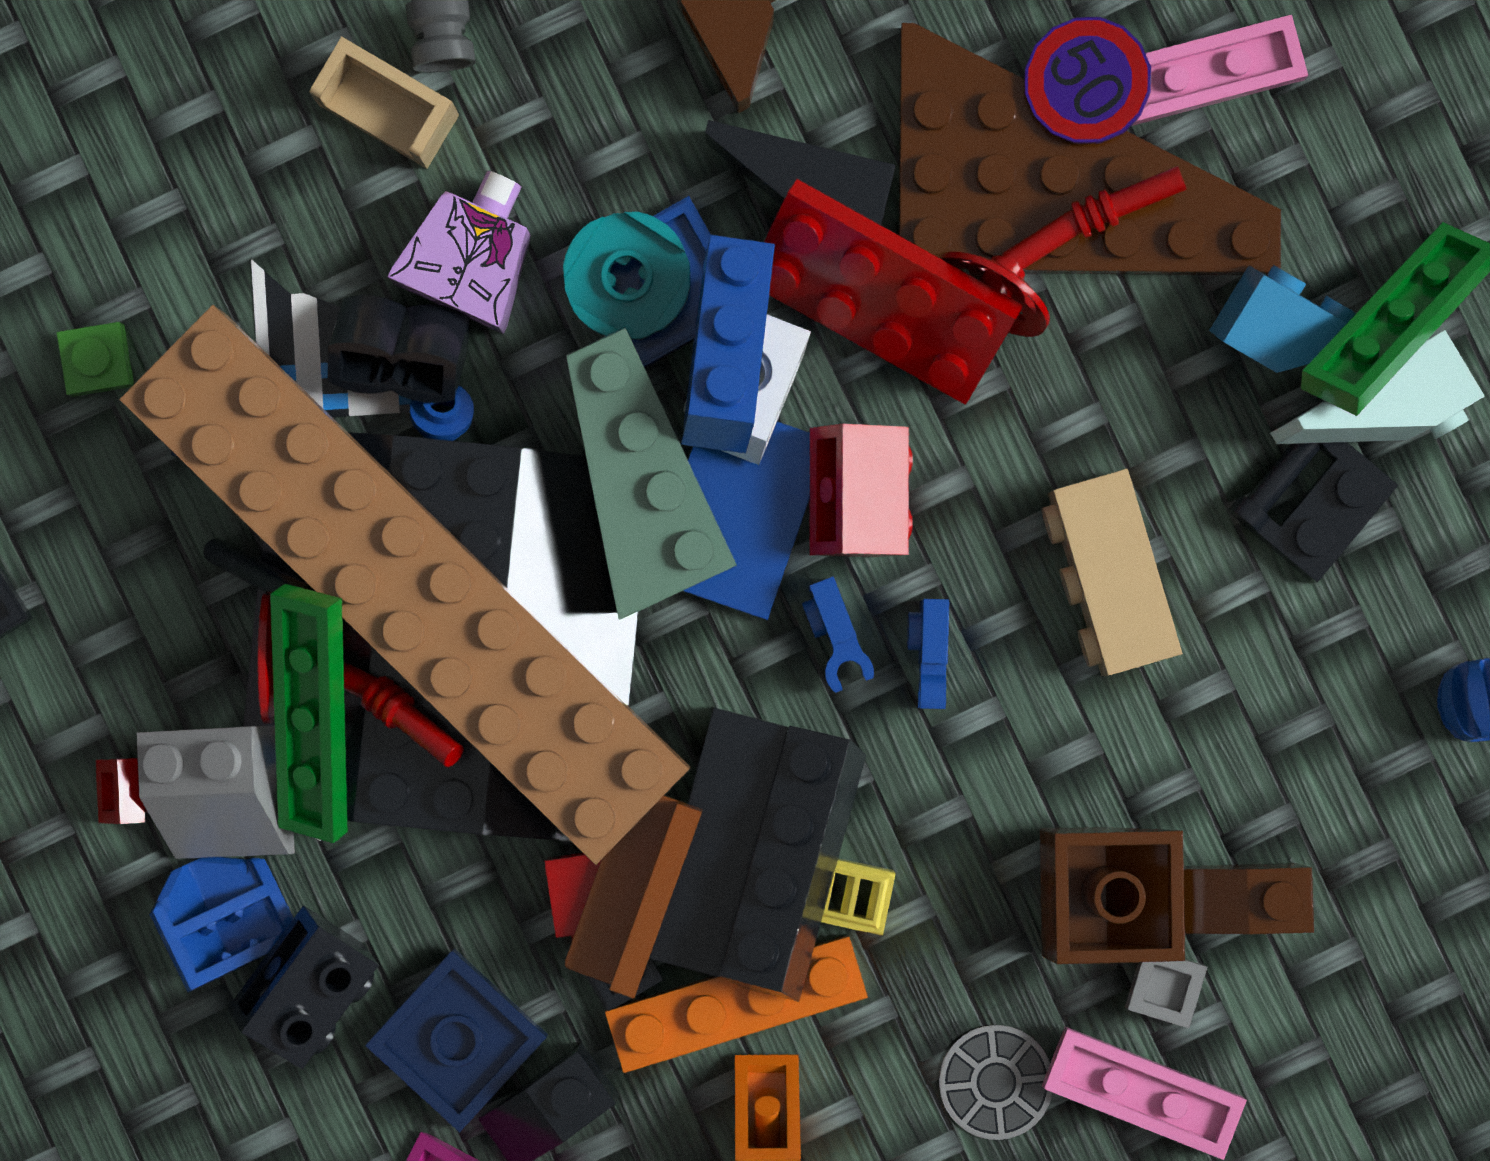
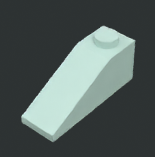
(1419, 398)

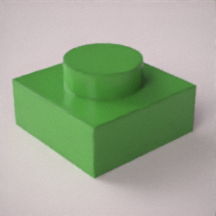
(95, 359)

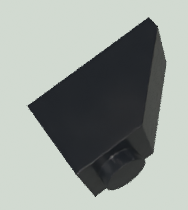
(550, 1107)

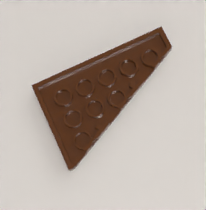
(990, 174)

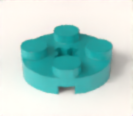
(619, 240)

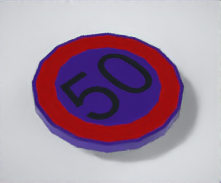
(1088, 80)

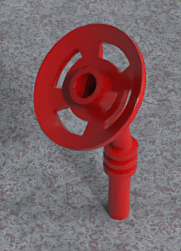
(1006, 271)
(378, 696)

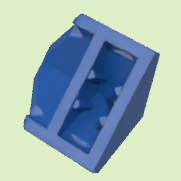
(219, 916)

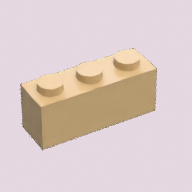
(1111, 574)

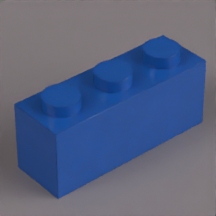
(728, 344)

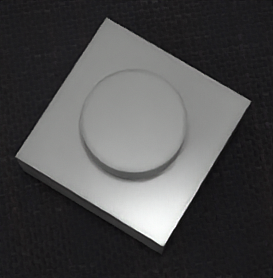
(1167, 990)

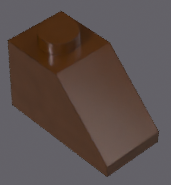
(733, 40)

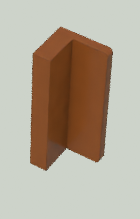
(633, 897)

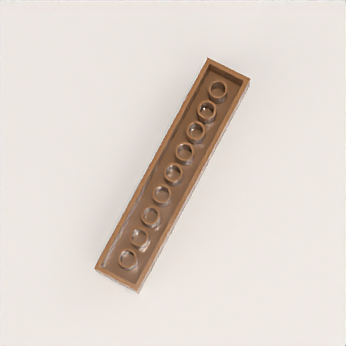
(405, 583)

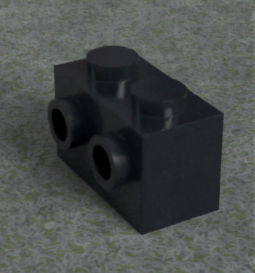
(303, 988)

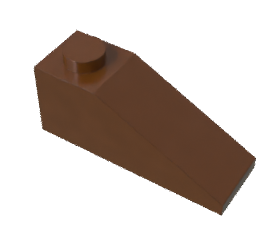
(1248, 899)

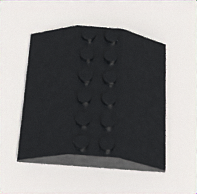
(541, 536)

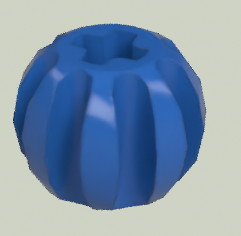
(1466, 700)

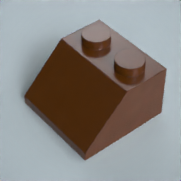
(1112, 895)

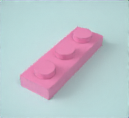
(1223, 68)
(1144, 1093)

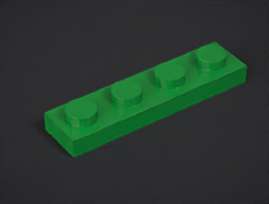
(1398, 319)
(309, 712)

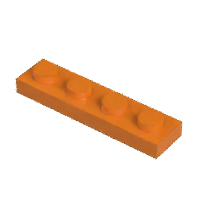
(720, 1011)

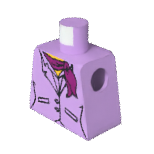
(468, 254)

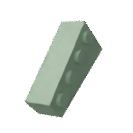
(645, 494)

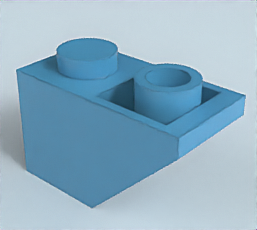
(1275, 323)

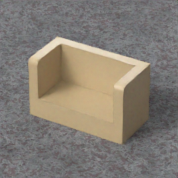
(384, 102)

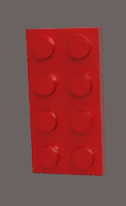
(886, 292)

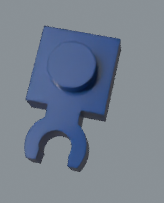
(929, 635)

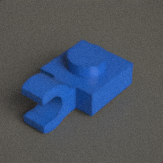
(829, 617)

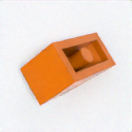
(767, 1108)

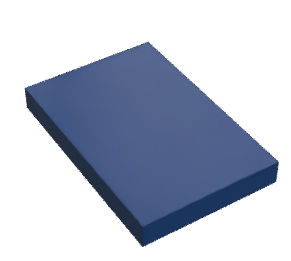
(757, 514)

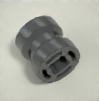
(440, 31)

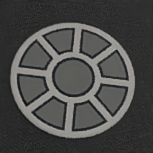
(995, 1082)

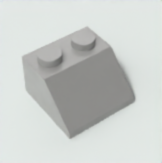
(213, 791)

